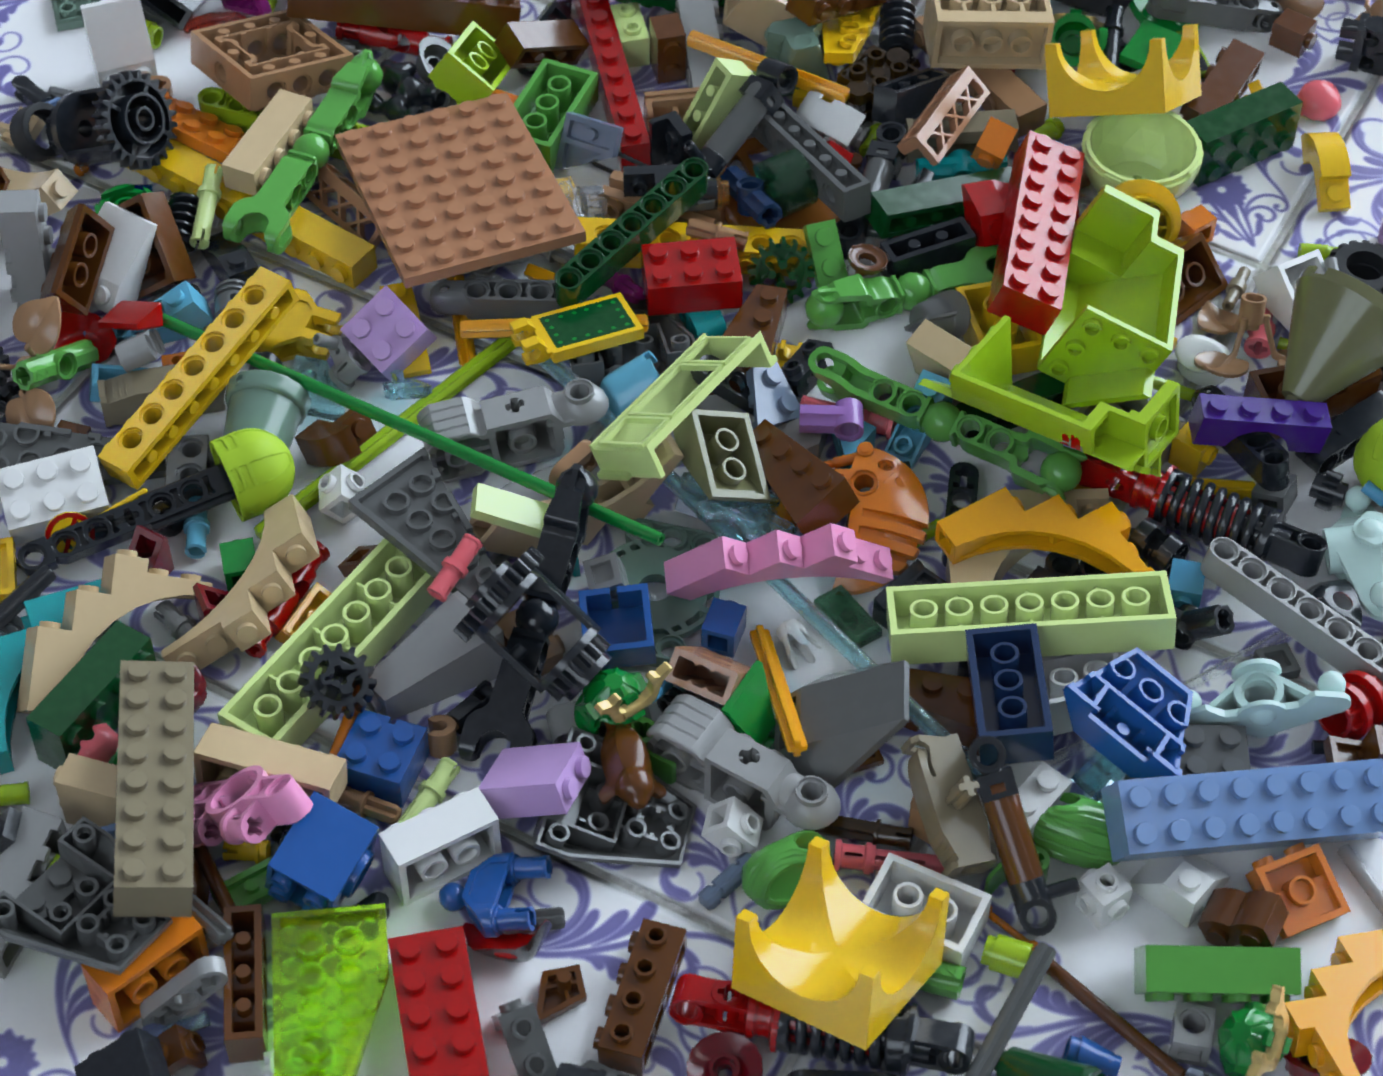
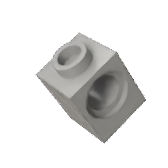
(606, 572)
(1187, 1046)

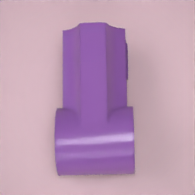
(842, 419)

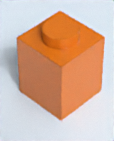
(993, 143)

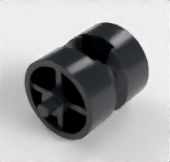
(1157, 546)

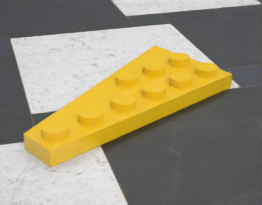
(846, 35)

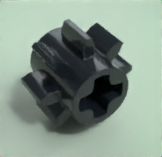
(1328, 490)

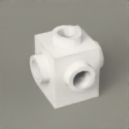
(336, 490)
(732, 827)
(1104, 895)

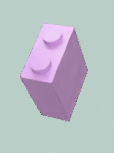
(536, 780)

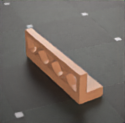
(943, 108)
(345, 190)

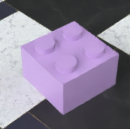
(388, 333)

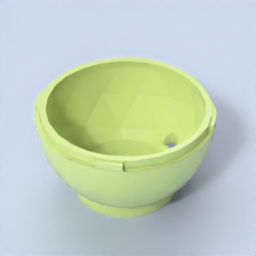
(1142, 147)

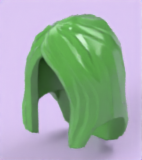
(1075, 832)
(775, 870)

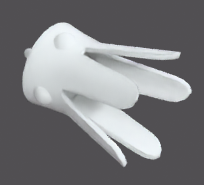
(792, 634)

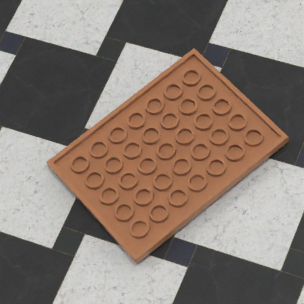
(458, 189)

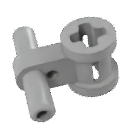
(347, 359)

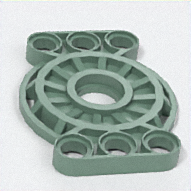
(644, 563)

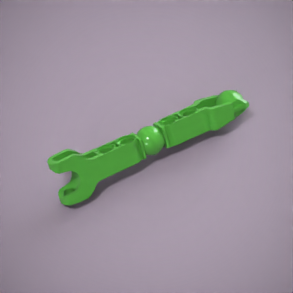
(296, 172)
(945, 422)

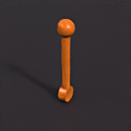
(1009, 929)

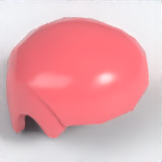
(1320, 100)
(102, 745)

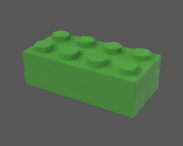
(547, 98)
(1215, 971)

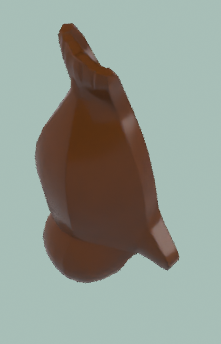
(627, 768)

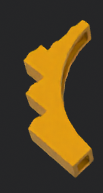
(1051, 526)
(1333, 1002)

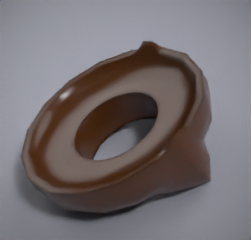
(869, 252)

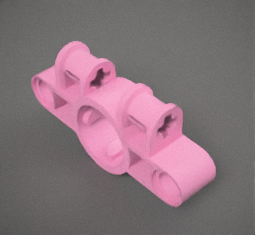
(246, 807)

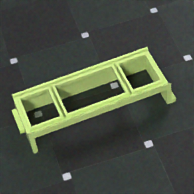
(629, 441)

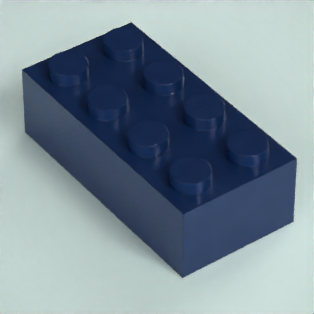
(1010, 692)

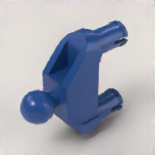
(491, 890)

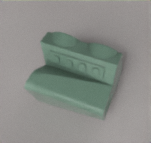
(797, 45)

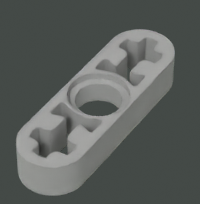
(184, 991)

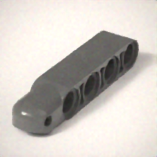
(1225, 14)
(494, 298)

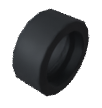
(21, 134)

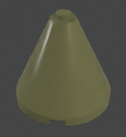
(1331, 335)

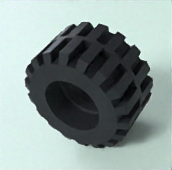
(1361, 261)

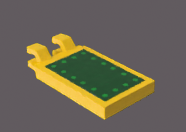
(576, 330)

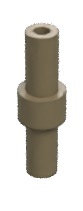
(1235, 288)

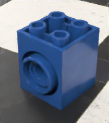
(322, 857)

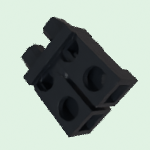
(1367, 49)

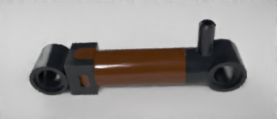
(1014, 840)

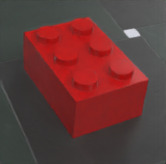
(691, 276)

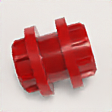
(1365, 708)

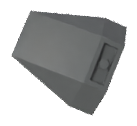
(664, 339)
(848, 718)
(615, 830)
(72, 907)

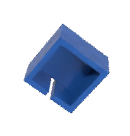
(625, 628)
(384, 756)

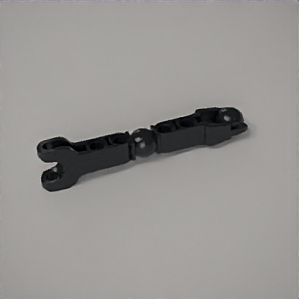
(535, 619)

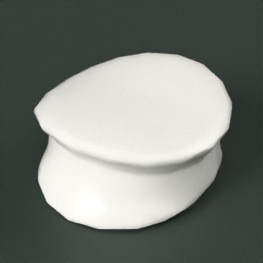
(1185, 353)

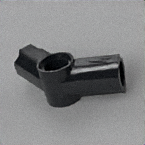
(1201, 623)

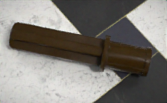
(869, 831)

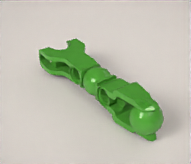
(886, 296)

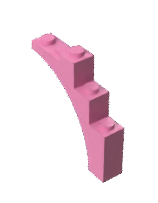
(776, 555)

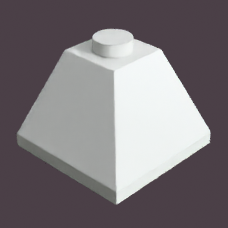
(1178, 885)

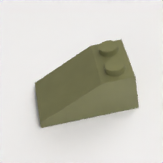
(723, 455)

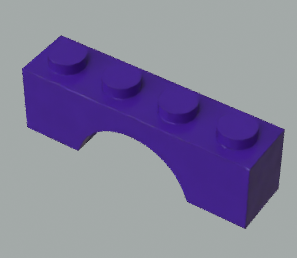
(1222, 418)

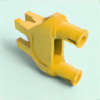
(296, 330)

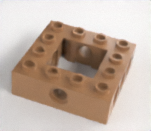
(241, 52)

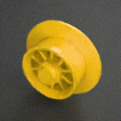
(1159, 198)

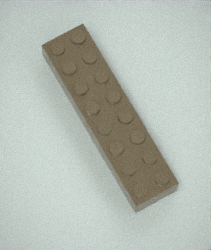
(154, 790)

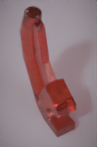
(211, 19)

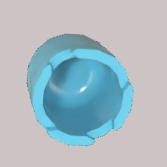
(629, 381)

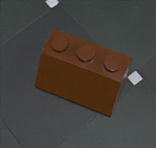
(168, 258)
(78, 260)
(1200, 275)

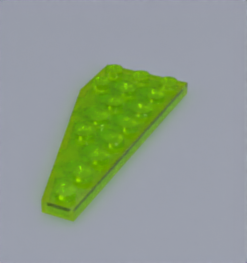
(327, 987)

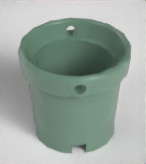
(267, 403)

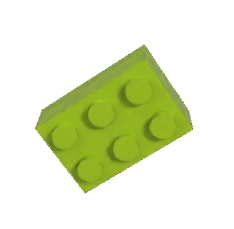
(470, 66)

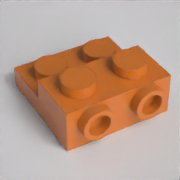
(1304, 885)

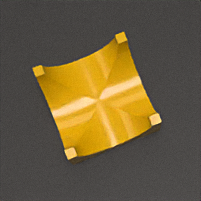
(1105, 89)
(836, 957)

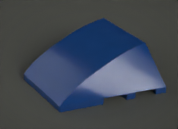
(1132, 715)

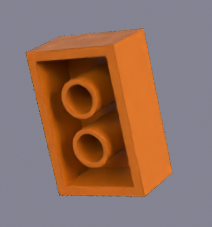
(121, 995)

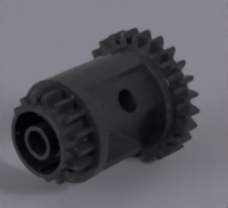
(114, 123)
(500, 595)

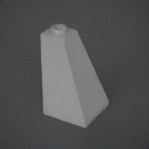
(433, 663)

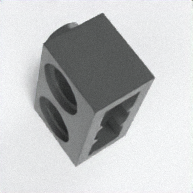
(187, 458)

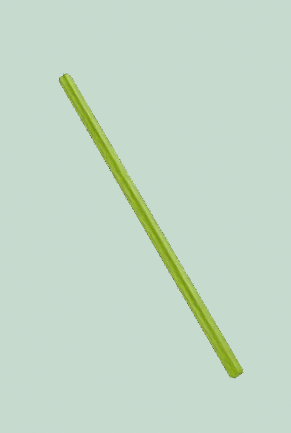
(387, 436)

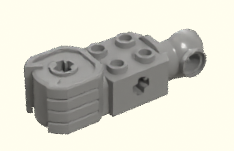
(512, 426)
(730, 764)

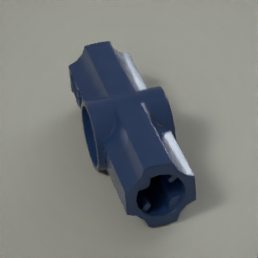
(751, 197)

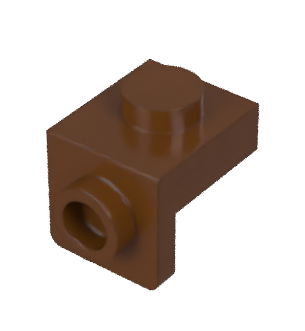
(182, 1048)

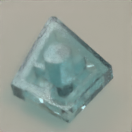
(405, 388)

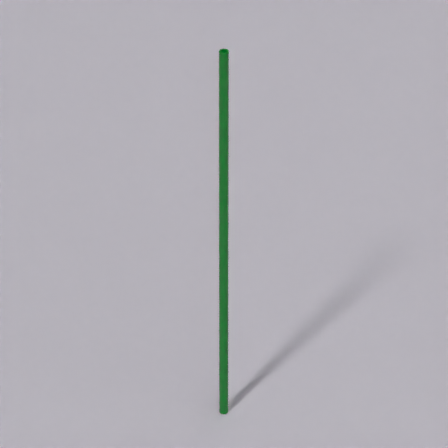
(429, 437)

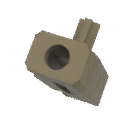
(972, 132)
(126, 393)
(949, 804)

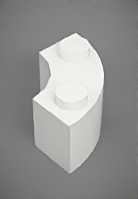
(831, 120)

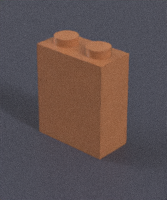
(706, 672)

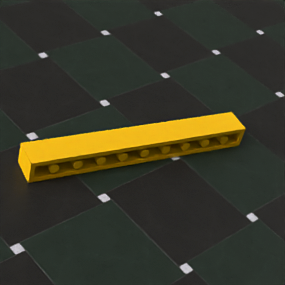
(314, 239)

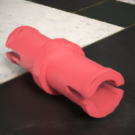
(454, 567)

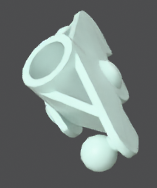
(1357, 550)
(1269, 701)

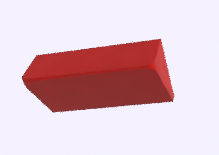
(133, 316)

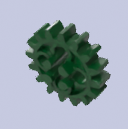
(782, 252)

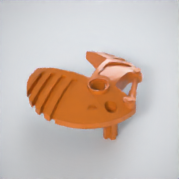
(887, 514)

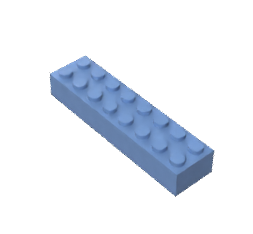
(1244, 809)

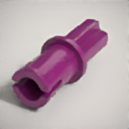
(624, 284)

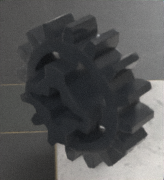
(331, 694)

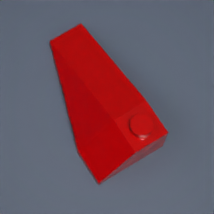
(985, 208)

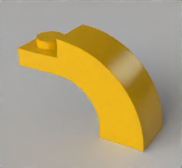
(1331, 169)

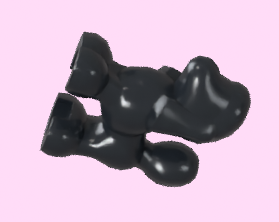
(408, 91)

